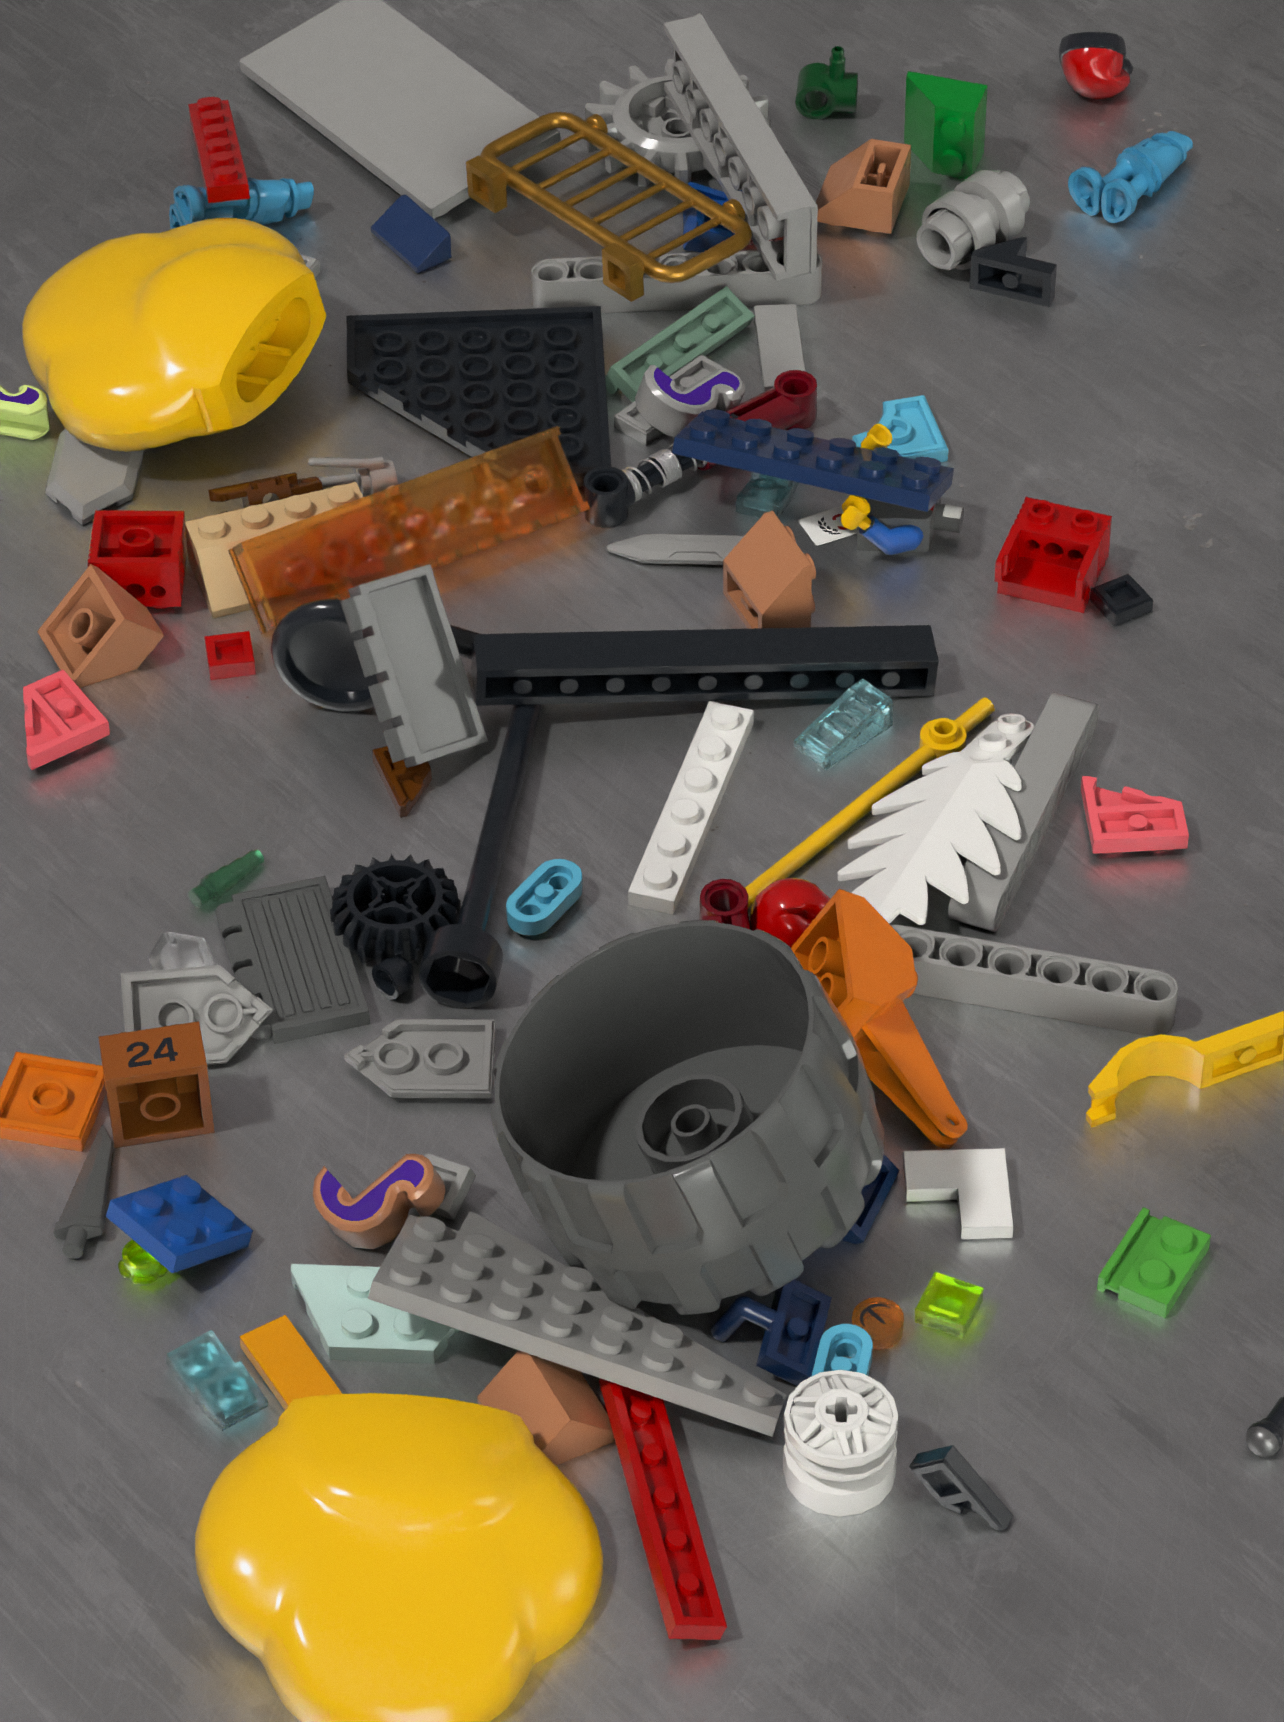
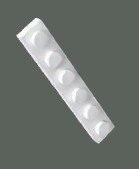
(690, 808)

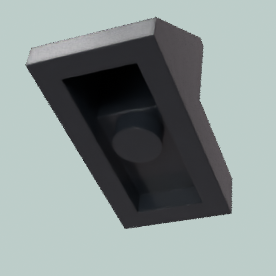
(1009, 273)

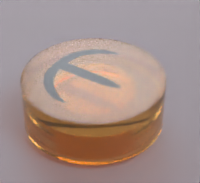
(881, 1320)

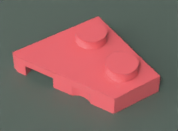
(59, 719)
(1132, 820)

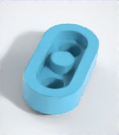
(538, 903)
(844, 1341)

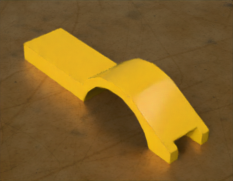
(1197, 1062)

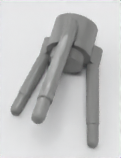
(373, 476)

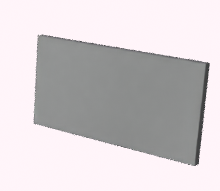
(392, 99)

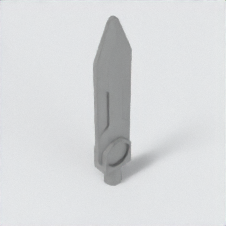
(676, 548)

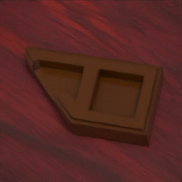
(402, 783)

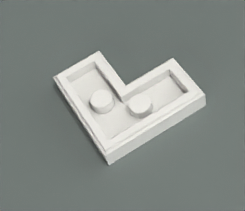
(972, 1178)

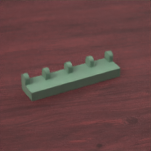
(682, 341)

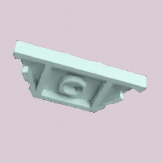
(362, 1328)

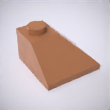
(99, 630)

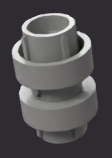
(975, 215)

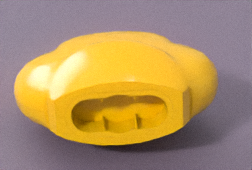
(172, 332)
(397, 1557)

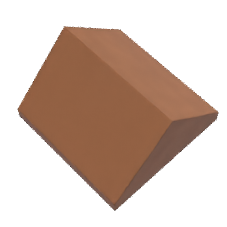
(552, 1404)

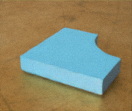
(912, 429)

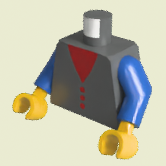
(892, 526)

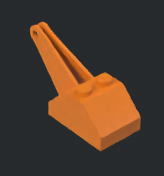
(868, 977)

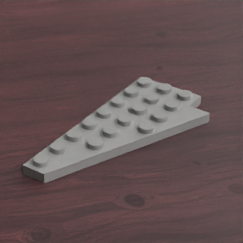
(532, 1303)

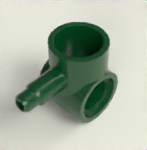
(827, 88)

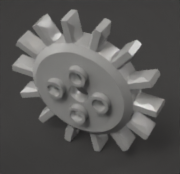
(650, 124)

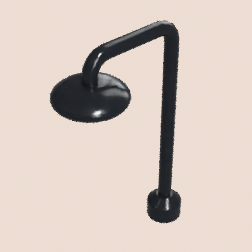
(322, 666)

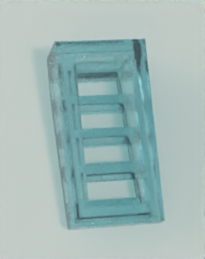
(860, 701)

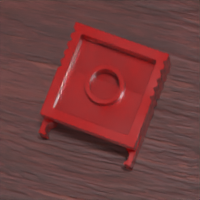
(142, 553)
(1053, 554)

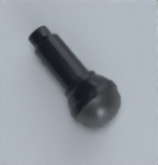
(1266, 1436)

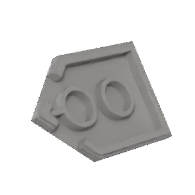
(91, 476)
(186, 995)
(430, 1058)

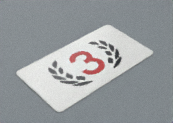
(826, 526)

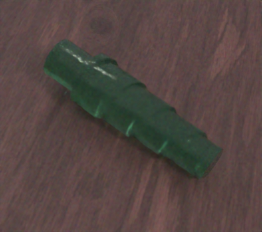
(222, 880)

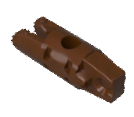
(254, 491)

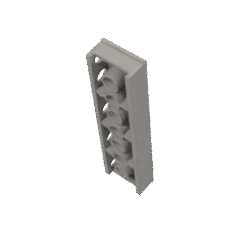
(743, 150)

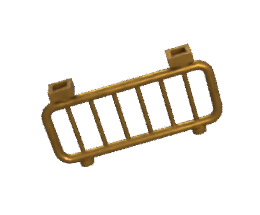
(620, 260)

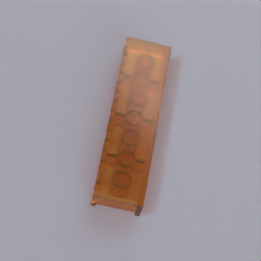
(410, 526)

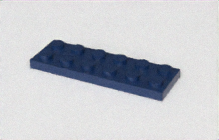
(814, 461)

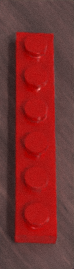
(218, 150)
(664, 1514)

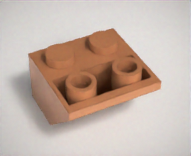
(866, 187)
(770, 577)

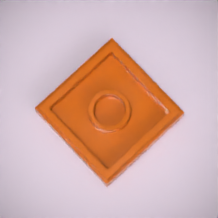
(50, 1101)

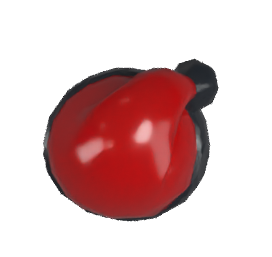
(1095, 64)
(787, 908)

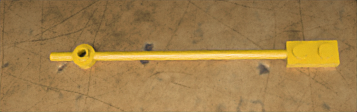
(936, 740)

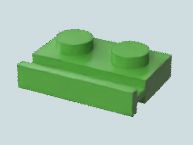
(1154, 1262)

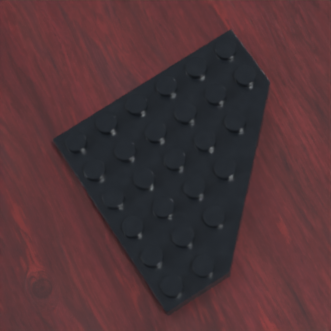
(490, 376)

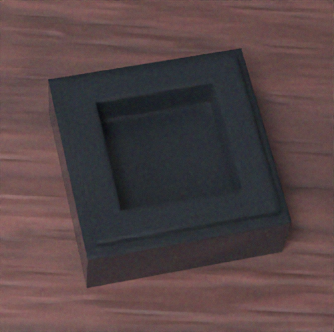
(1121, 600)

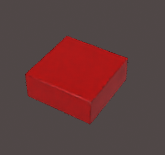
(230, 655)

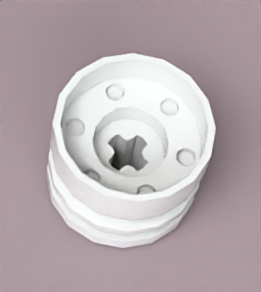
(840, 1442)

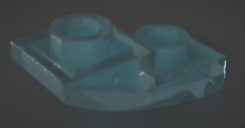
(764, 495)
(215, 1382)

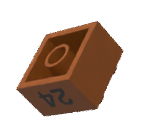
(156, 1084)

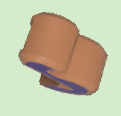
(383, 1206)

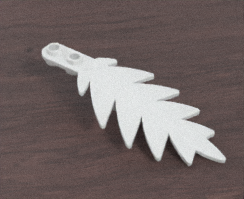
(937, 821)

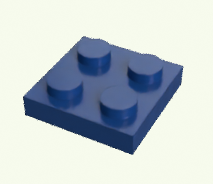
(179, 1223)

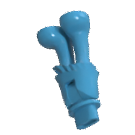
(1137, 173)
(266, 205)

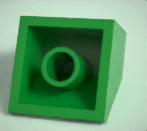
(945, 123)

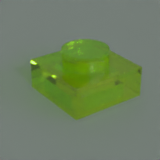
(949, 1305)

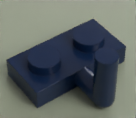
(790, 1325)

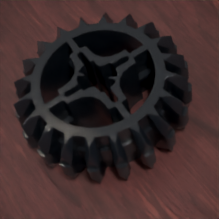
(384, 907)

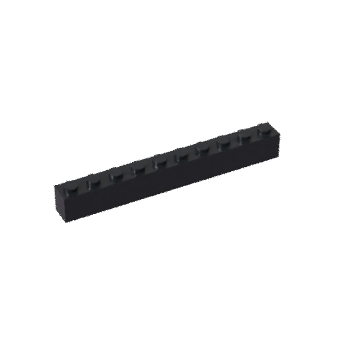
(701, 664)

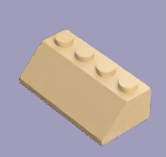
(214, 535)

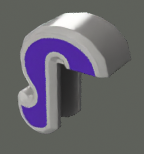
(672, 409)

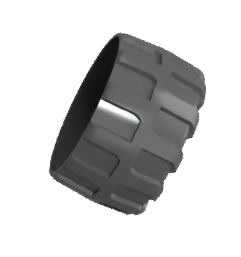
(687, 1115)

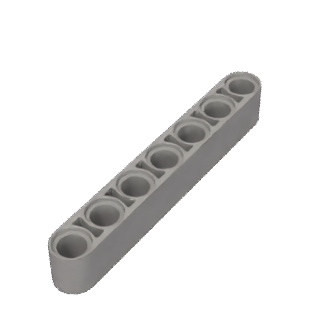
(580, 284)
(1045, 773)
(1042, 982)

